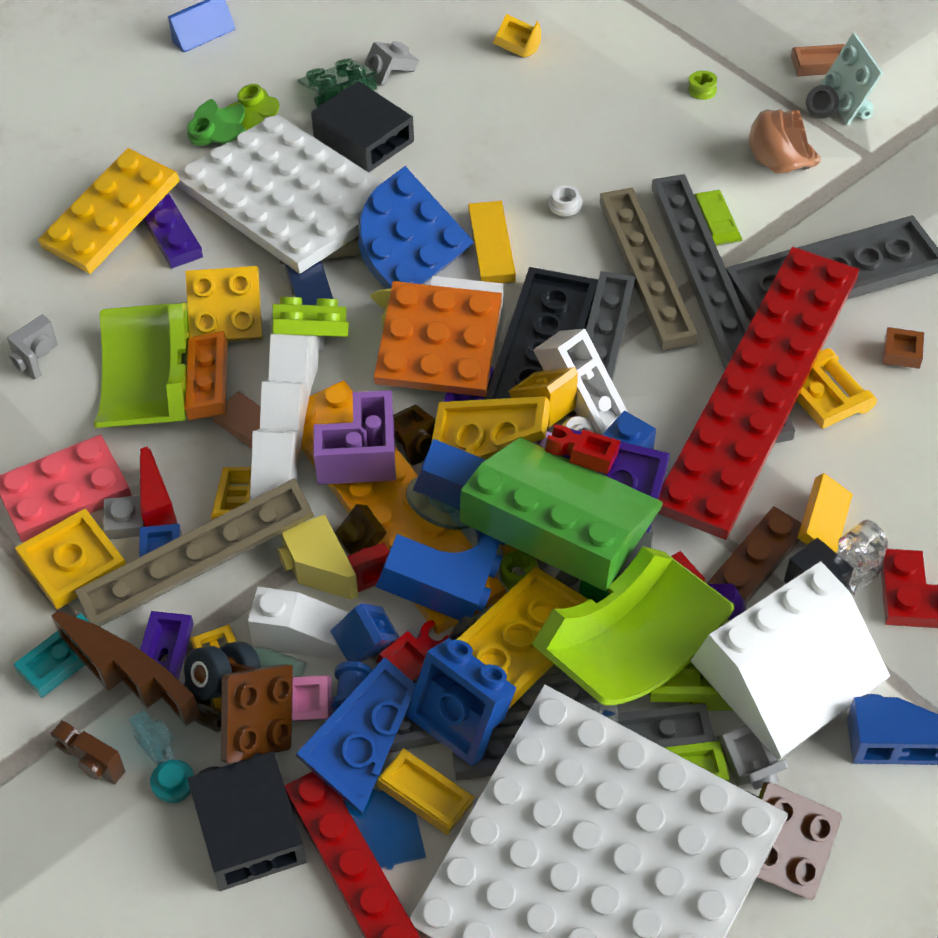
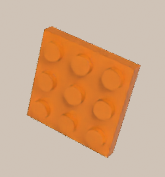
(438, 338)

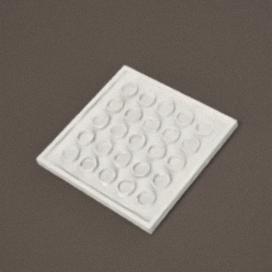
(598, 839)

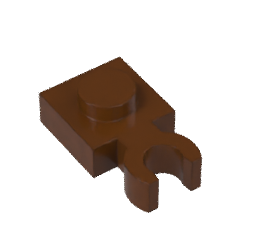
(94, 756)

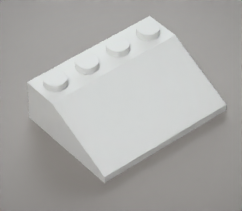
(793, 660)

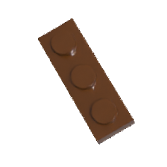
(759, 553)

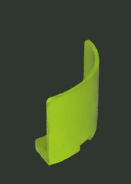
(143, 365)
(638, 632)

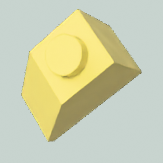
(318, 558)

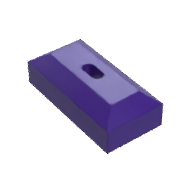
(168, 635)

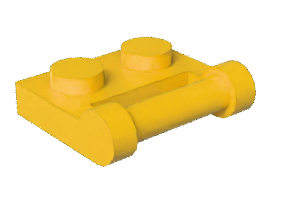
(825, 400)

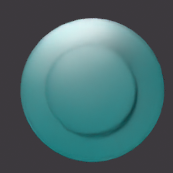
(170, 781)

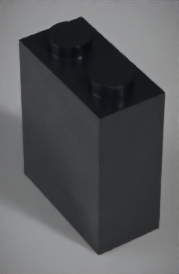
(363, 126)
(246, 820)

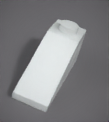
(596, 393)
(295, 624)

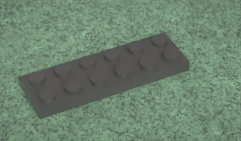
(883, 253)

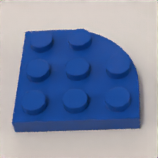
(407, 232)

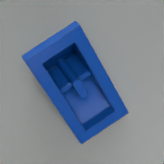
(364, 632)

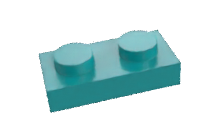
(48, 664)

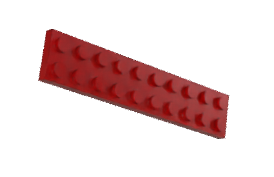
(756, 393)

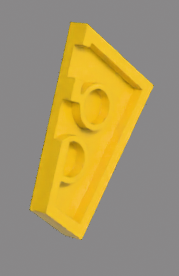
(491, 424)

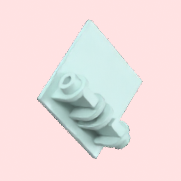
(853, 79)

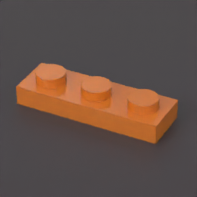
(206, 375)

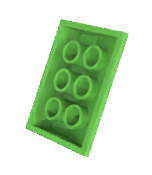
(557, 511)

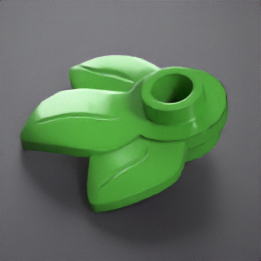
(215, 124)

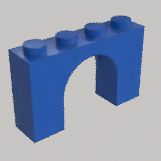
(436, 578)

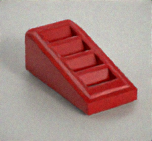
(154, 499)

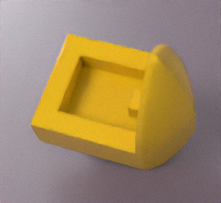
(518, 36)

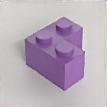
(358, 449)

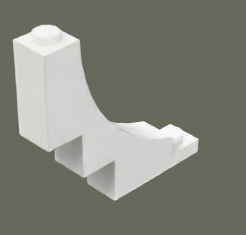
(283, 410)

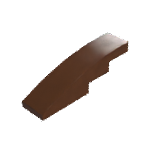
(117, 660)

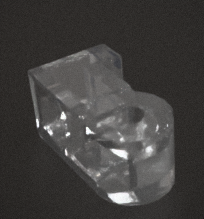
(865, 551)

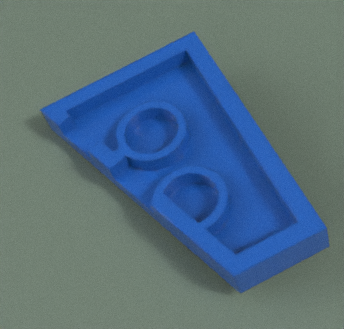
(359, 734)

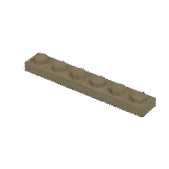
(646, 262)
(194, 553)

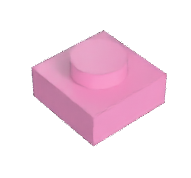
(311, 698)

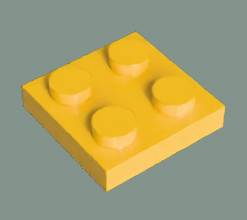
(69, 557)

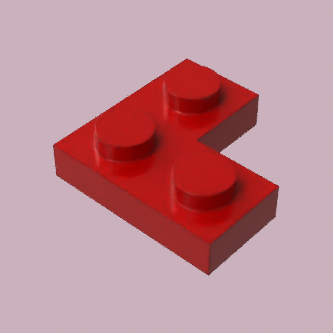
(905, 591)

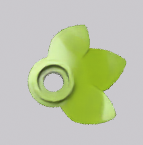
(257, 105)

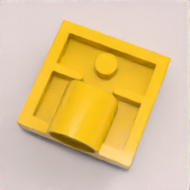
(225, 302)

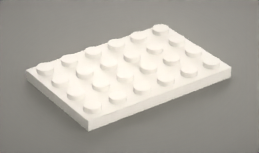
(282, 191)

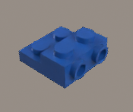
(460, 699)

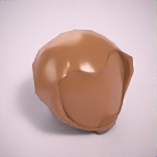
(781, 141)

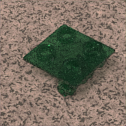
(333, 80)

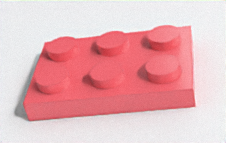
(61, 486)

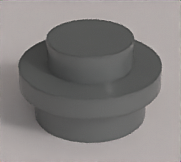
(822, 101)

